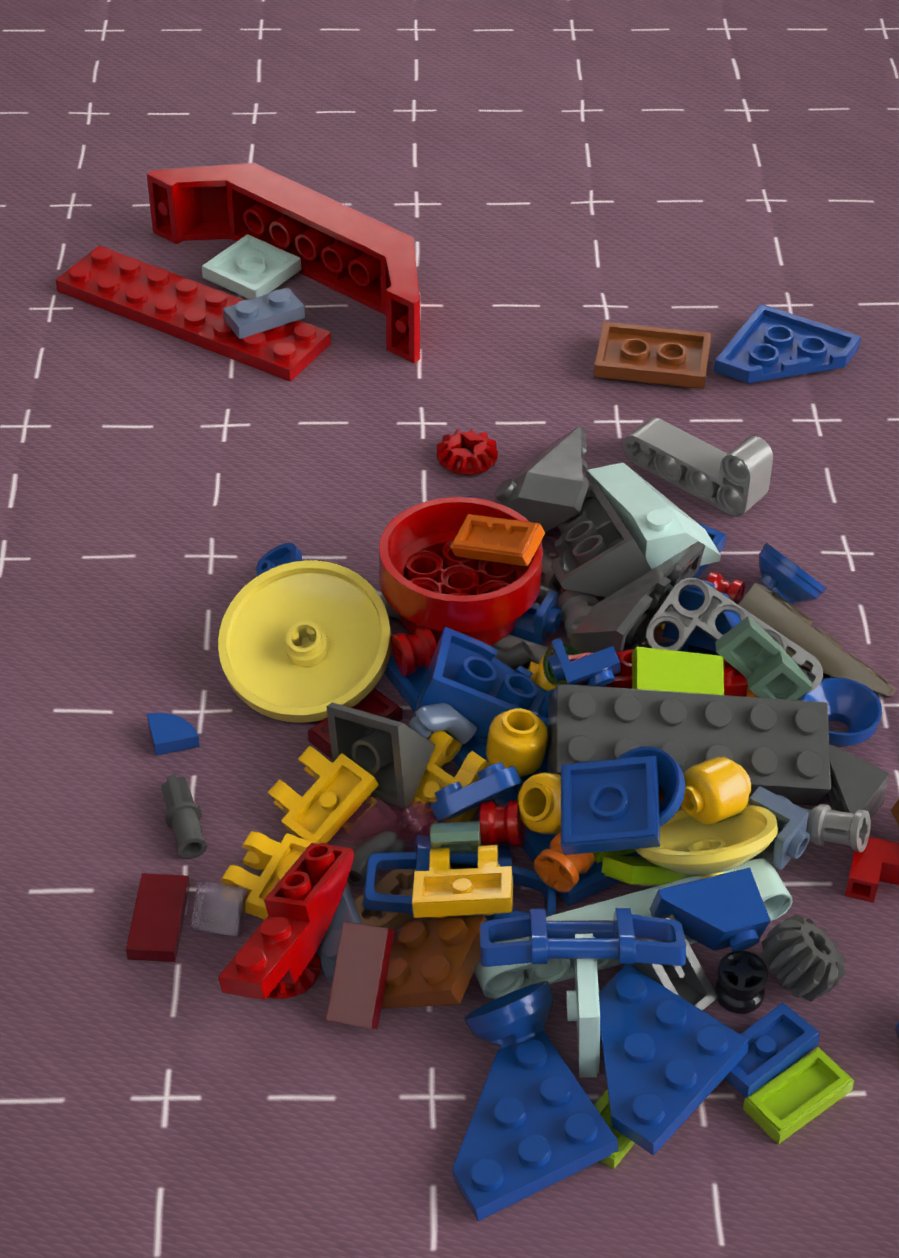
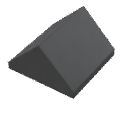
(382, 748)

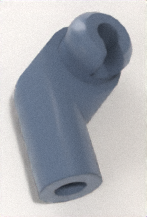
(442, 717)

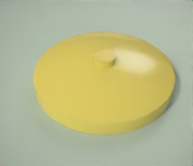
(304, 640)

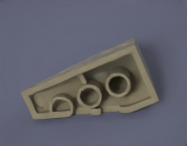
(797, 627)

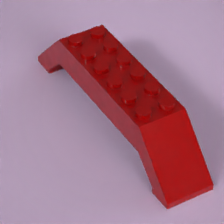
(333, 240)

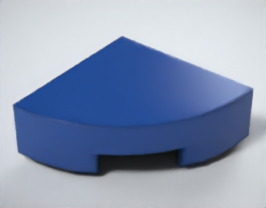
(171, 733)

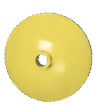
(713, 848)

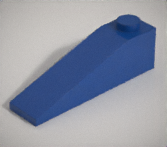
(477, 683)

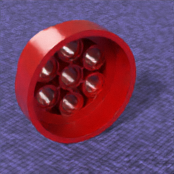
(443, 590)

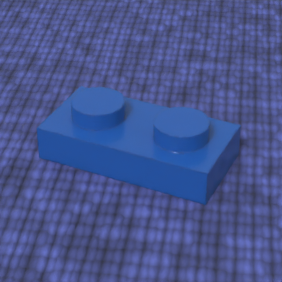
(773, 1046)

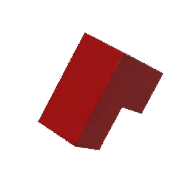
(874, 864)

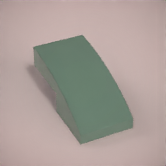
(763, 662)
(458, 836)

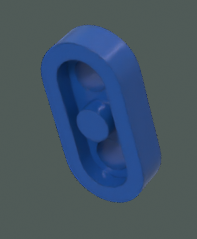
(457, 800)

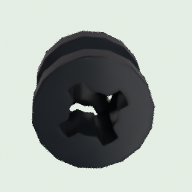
(751, 976)

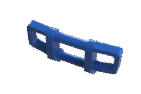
(420, 860)
(557, 940)

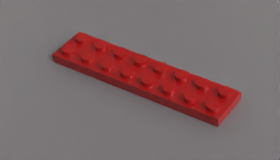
(188, 312)

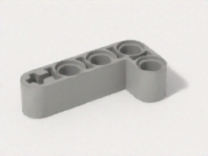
(720, 478)
(704, 620)

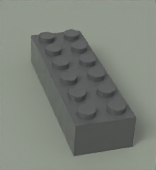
(774, 740)

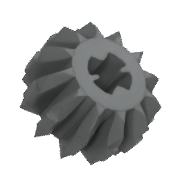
(803, 958)

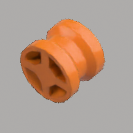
(561, 870)

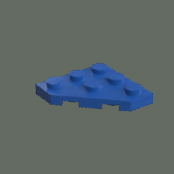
(784, 345)
(659, 1056)
(528, 1129)

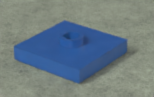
(610, 805)

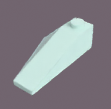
(649, 516)

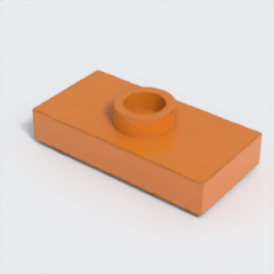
(498, 540)

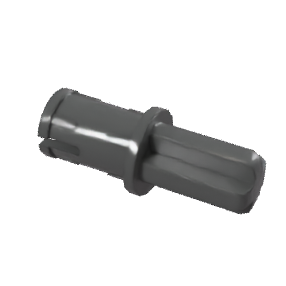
(183, 817)

